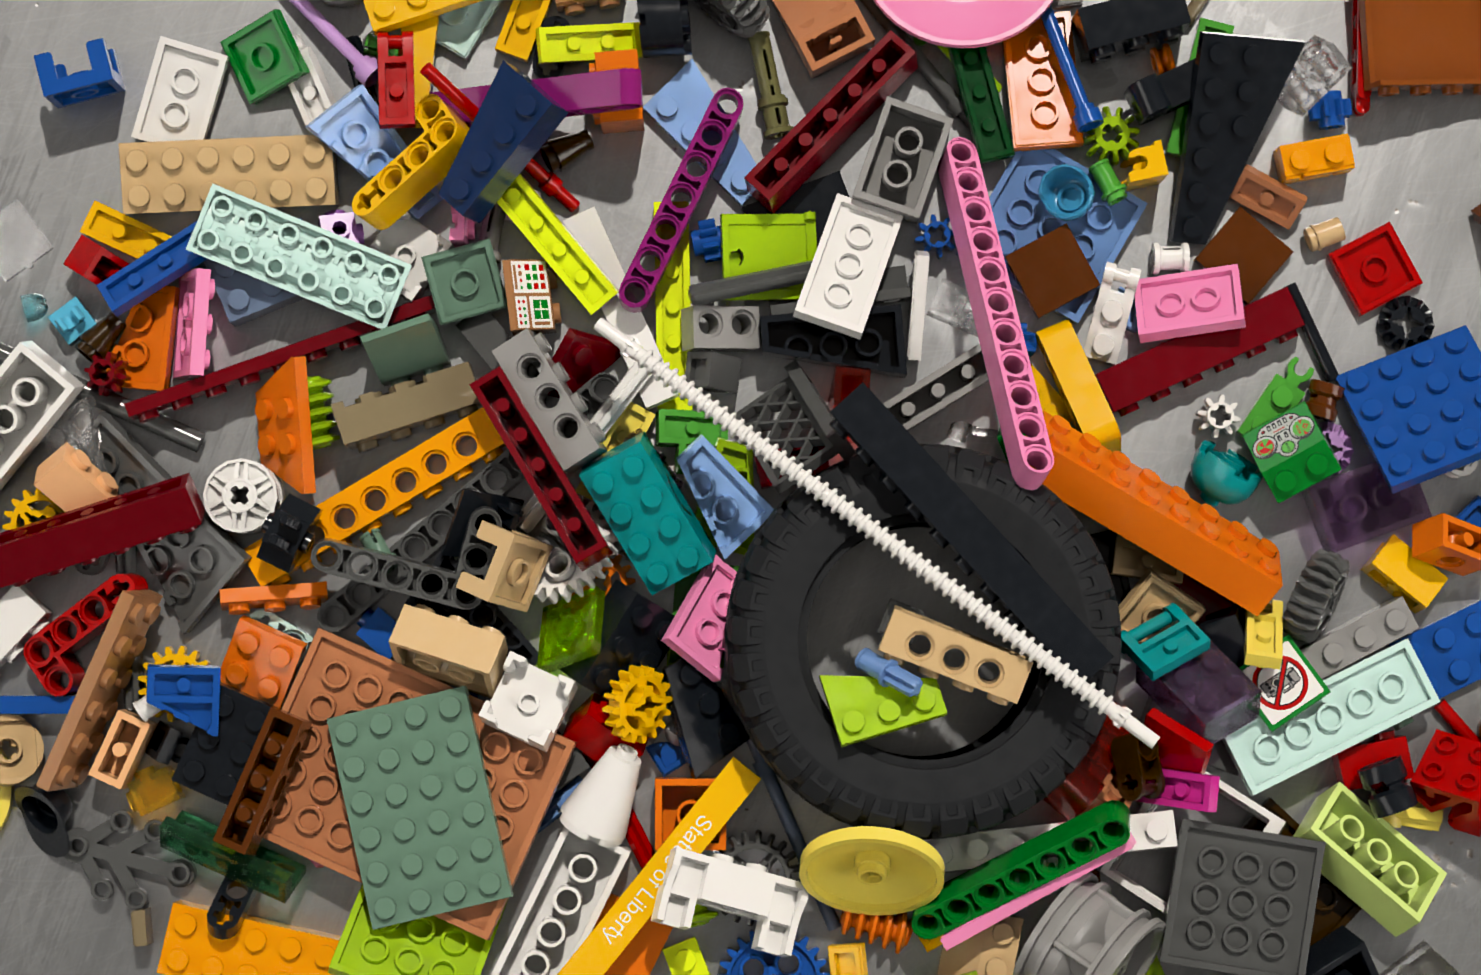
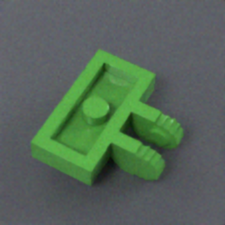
(682, 427)

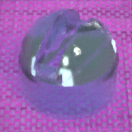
(34, 306)

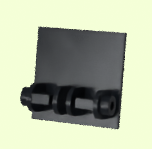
(507, 507)

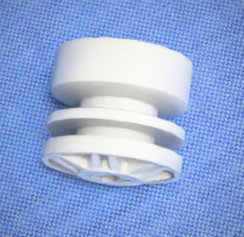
(264, 495)

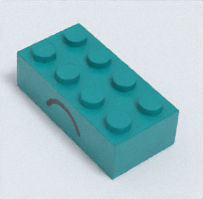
(648, 513)

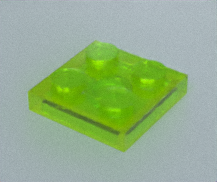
(571, 630)

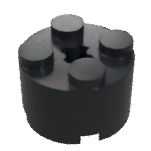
(664, 28)

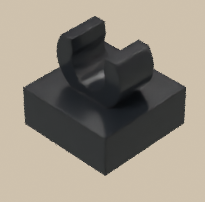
(164, 743)

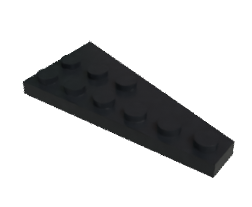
(1228, 107)

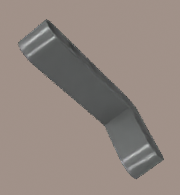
(415, 570)

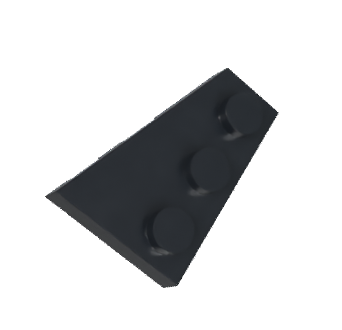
(704, 717)

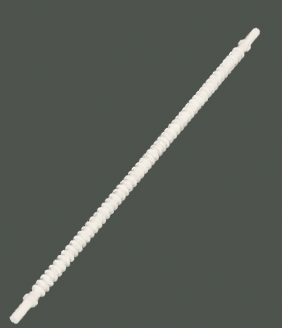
(1119, 715)

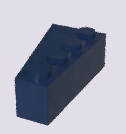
(500, 142)

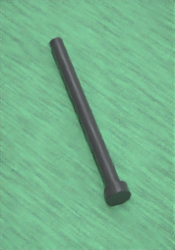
(114, 404)

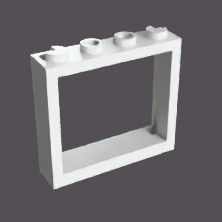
(1273, 822)

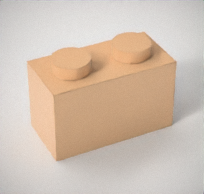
(73, 480)
(122, 749)

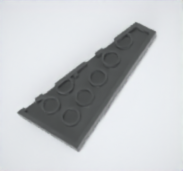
(186, 564)

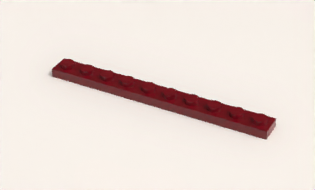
(249, 371)

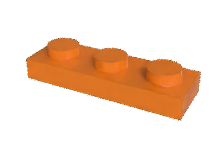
(273, 597)

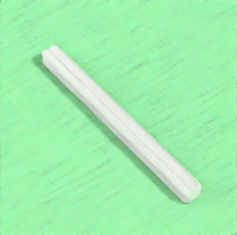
(605, 418)

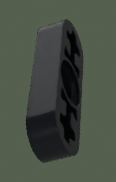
(237, 907)

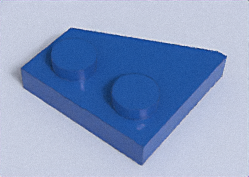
(187, 693)

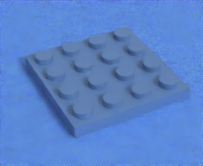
(1023, 218)

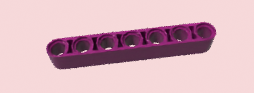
(578, 92)
(681, 183)

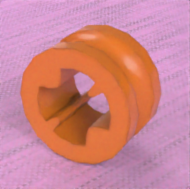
(1162, 59)

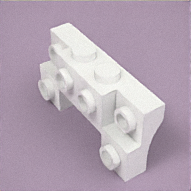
(733, 889)

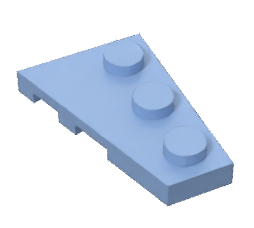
(723, 495)

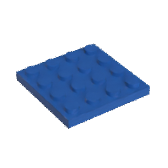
(1419, 408)

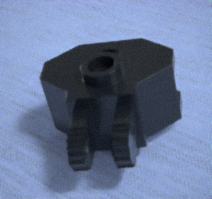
(288, 533)

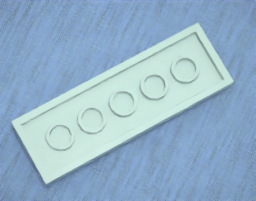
(1360, 704)

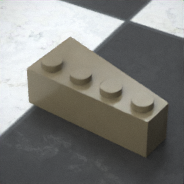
(407, 407)

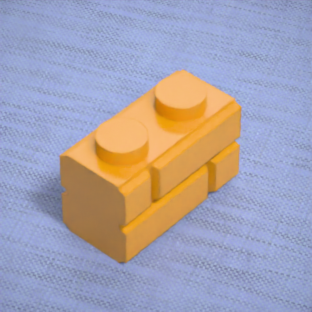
(1314, 159)

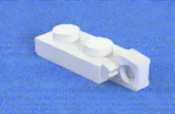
(312, 90)

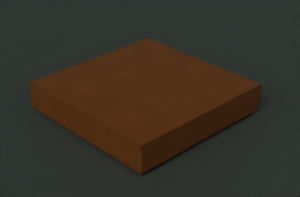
(1251, 247)
(1052, 271)

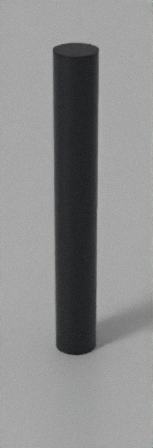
(1313, 336)

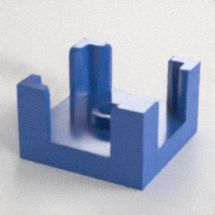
(84, 85)

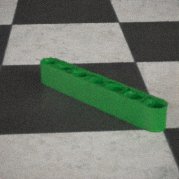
(1029, 857)

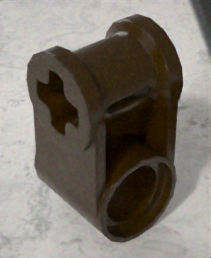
(1135, 765)

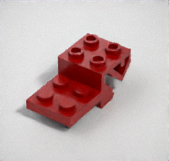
(1451, 777)

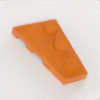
(149, 341)

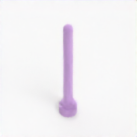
(364, 66)

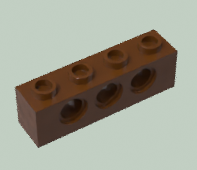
(262, 781)

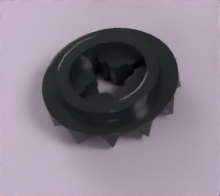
(1395, 310)

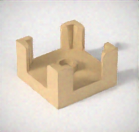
(513, 570)

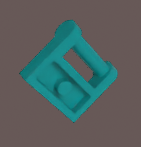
(1167, 649)

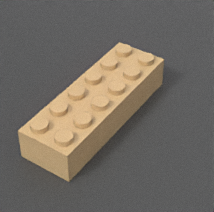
(264, 169)

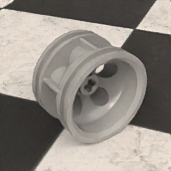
(1091, 935)

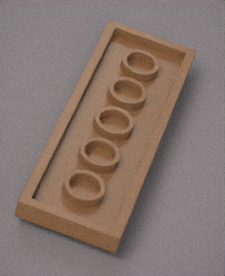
(99, 690)

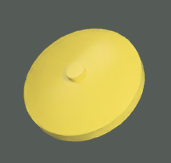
(871, 870)

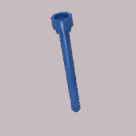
(1086, 114)

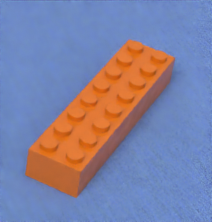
(1161, 518)

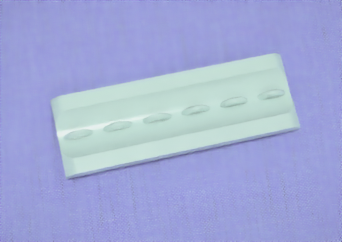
(298, 257)

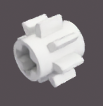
(1225, 410)

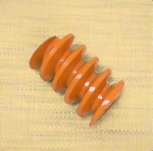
(888, 927)

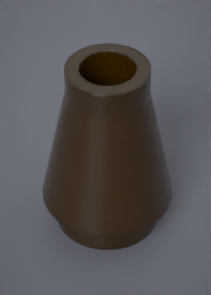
(565, 150)
(100, 337)

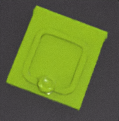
(767, 243)

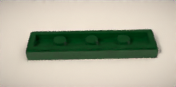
(981, 104)

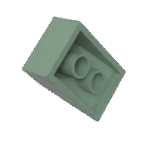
(406, 350)

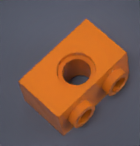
(1448, 544)

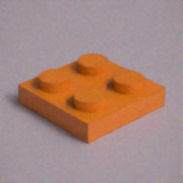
(262, 661)

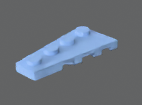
(679, 111)
(355, 135)

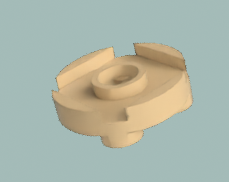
(29, 750)

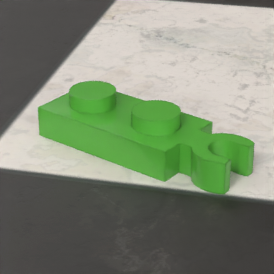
(1277, 397)

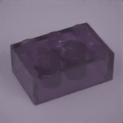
(1361, 507)
(1205, 695)

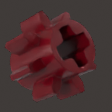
(116, 375)

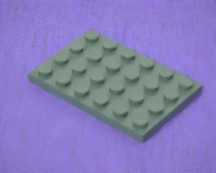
(420, 807)

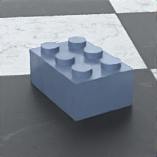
(245, 296)

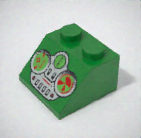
(1291, 452)

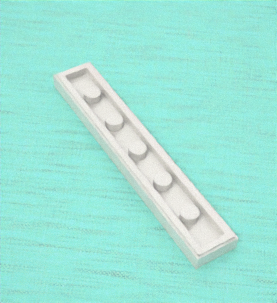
(592, 236)

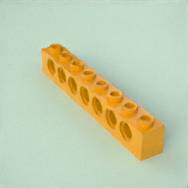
(386, 480)

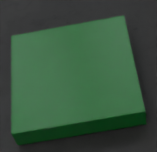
(264, 56)

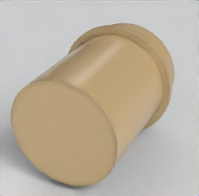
(1324, 234)

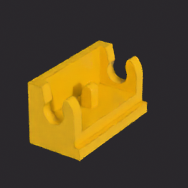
(1147, 165)
(1403, 575)

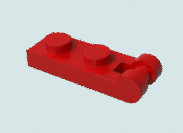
(396, 81)

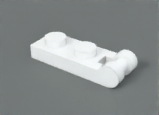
(1111, 314)

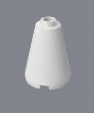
(604, 798)

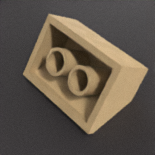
(449, 649)
(987, 952)

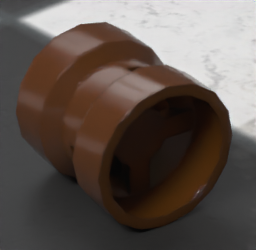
(1324, 399)

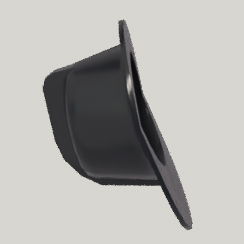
(46, 817)

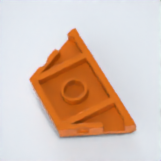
(286, 426)

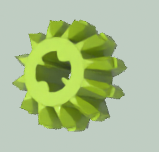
(1112, 148)

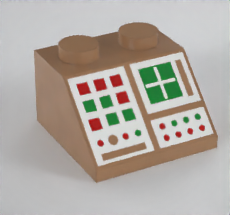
(530, 296)

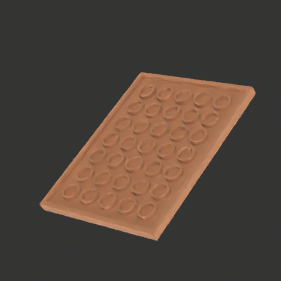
(312, 812)

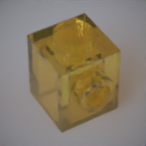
(153, 790)

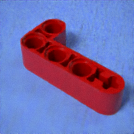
(88, 627)

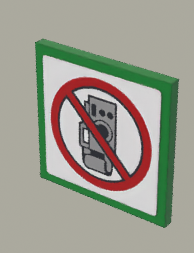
(1286, 690)

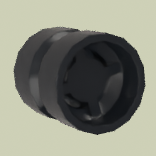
(1390, 799)

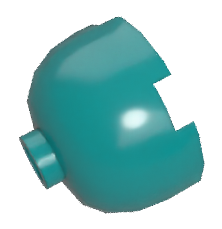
(1223, 475)

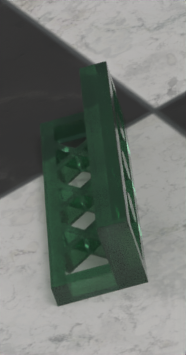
(254, 872)

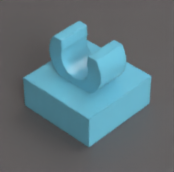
(72, 320)

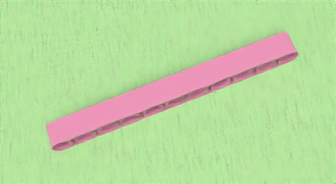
(987, 290)

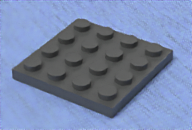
(1241, 900)

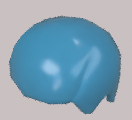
(1066, 192)

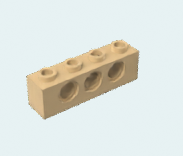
(907, 624)

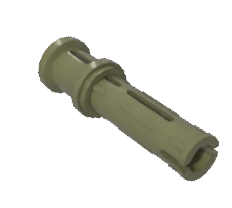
(772, 102)

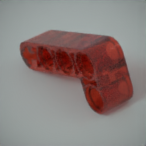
(1085, 782)

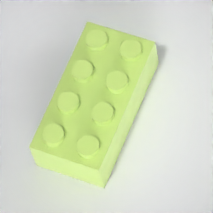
(1371, 860)

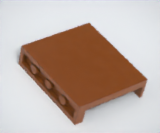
(1421, 46)

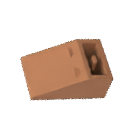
(825, 31)

